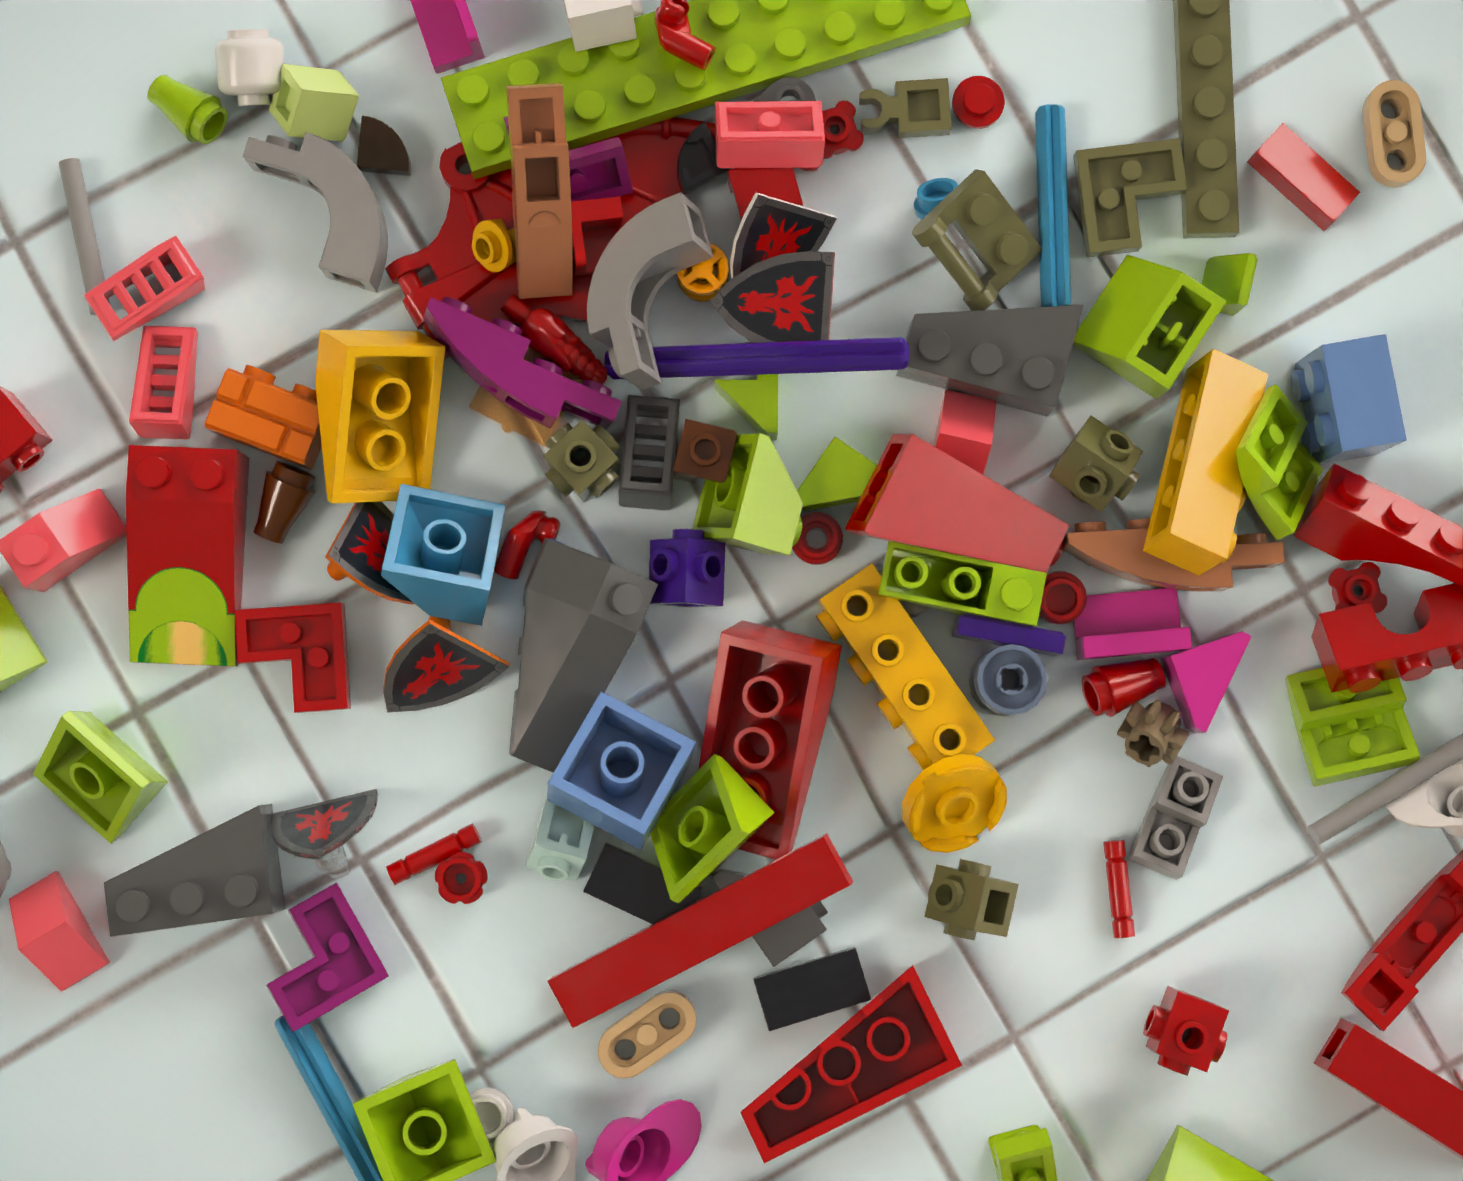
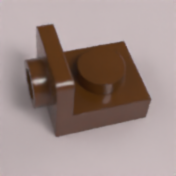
(704, 452)

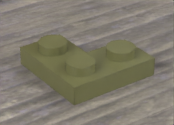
(1111, 183)

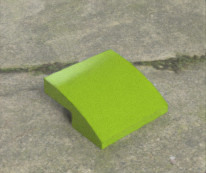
(1276, 464)
(1348, 731)

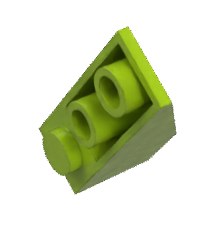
(962, 584)

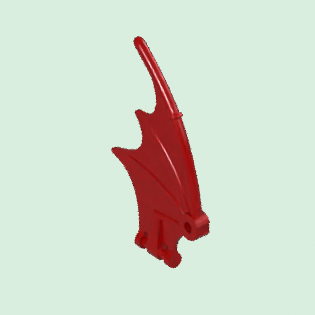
(652, 167)

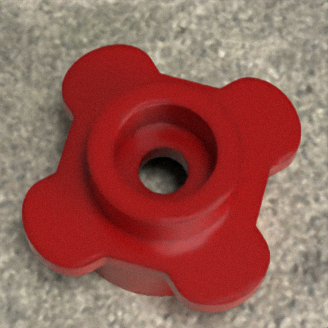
(848, 137)
(1366, 577)

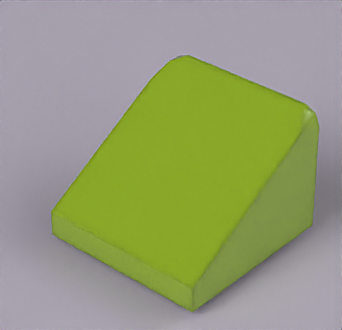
(1231, 279)

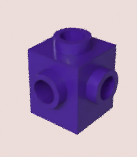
(687, 570)

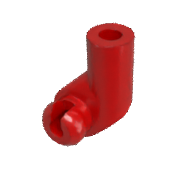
(676, 35)
(520, 538)

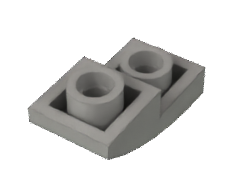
(1174, 817)

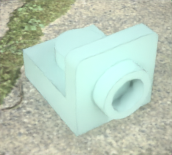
(559, 844)

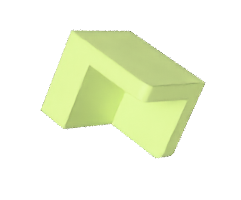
(314, 102)

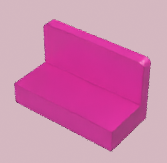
(448, 33)
(1130, 625)

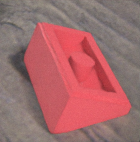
(769, 134)

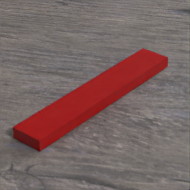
(700, 930)

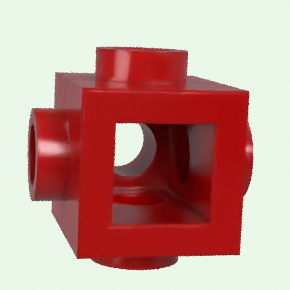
(1204, 1037)

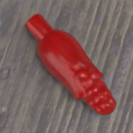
(555, 340)

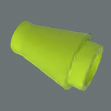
(192, 111)

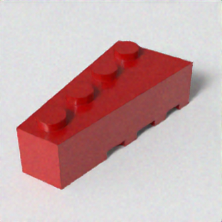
(862, 1065)

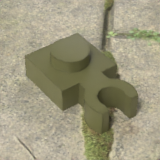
(918, 108)

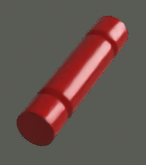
(433, 854)
(1119, 889)

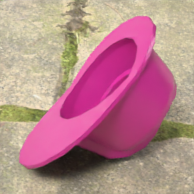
(647, 1146)

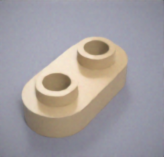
(1395, 136)
(647, 1033)

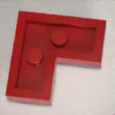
(309, 638)

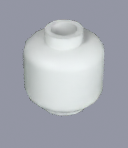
(249, 66)

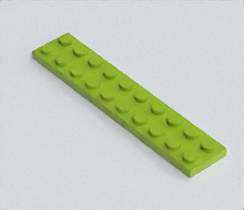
(642, 84)

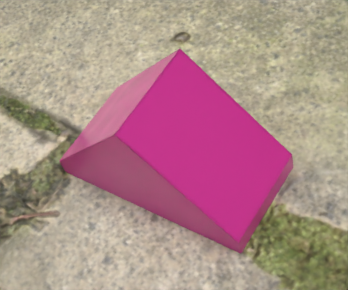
(1202, 677)

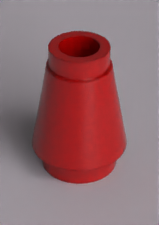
(1120, 685)

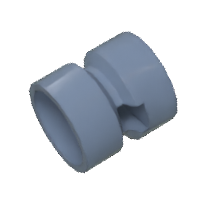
(1008, 680)

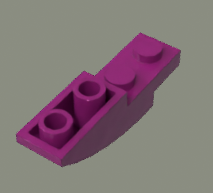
(495, 361)

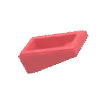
(151, 262)
(179, 422)

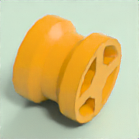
(701, 290)

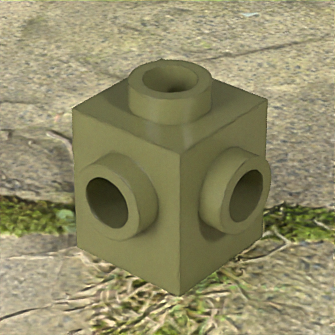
(1098, 465)
(585, 480)
(970, 900)

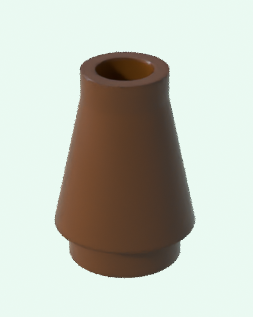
(283, 500)

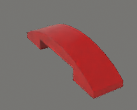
(1409, 948)

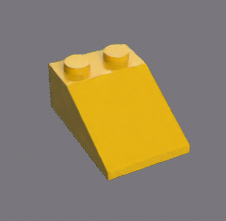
(377, 411)

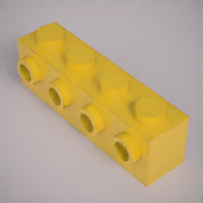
(1200, 473)
(903, 670)

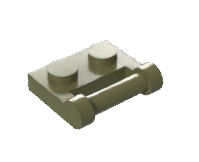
(990, 231)

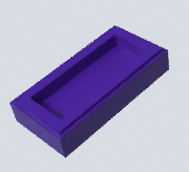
(1007, 633)

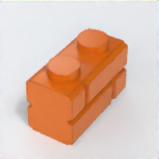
(267, 416)

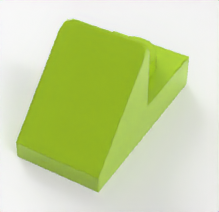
(754, 401)
(1023, 1155)

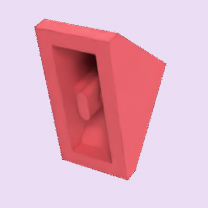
(966, 428)
(55, 932)

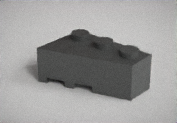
(995, 354)
(204, 880)

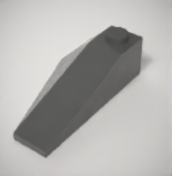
(573, 641)

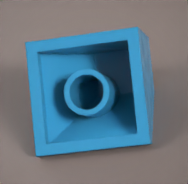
(443, 552)

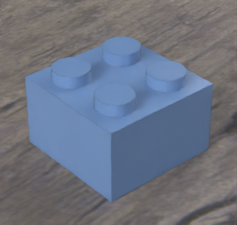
(1348, 400)
(620, 770)

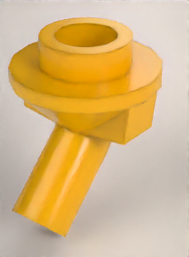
(495, 240)

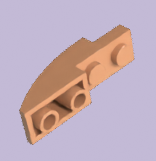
(540, 190)
(1123, 556)

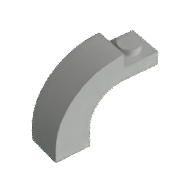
(358, 229)
(631, 272)

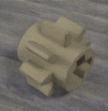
(1153, 733)

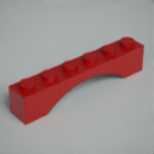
(1369, 523)

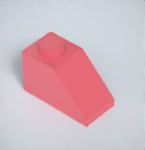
(62, 539)

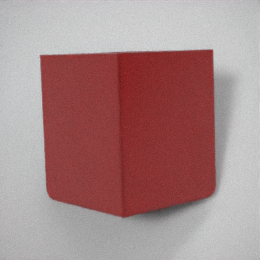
(768, 181)
(592, 229)

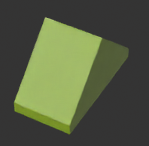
(836, 478)

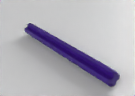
(779, 357)

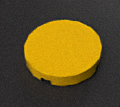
(954, 803)

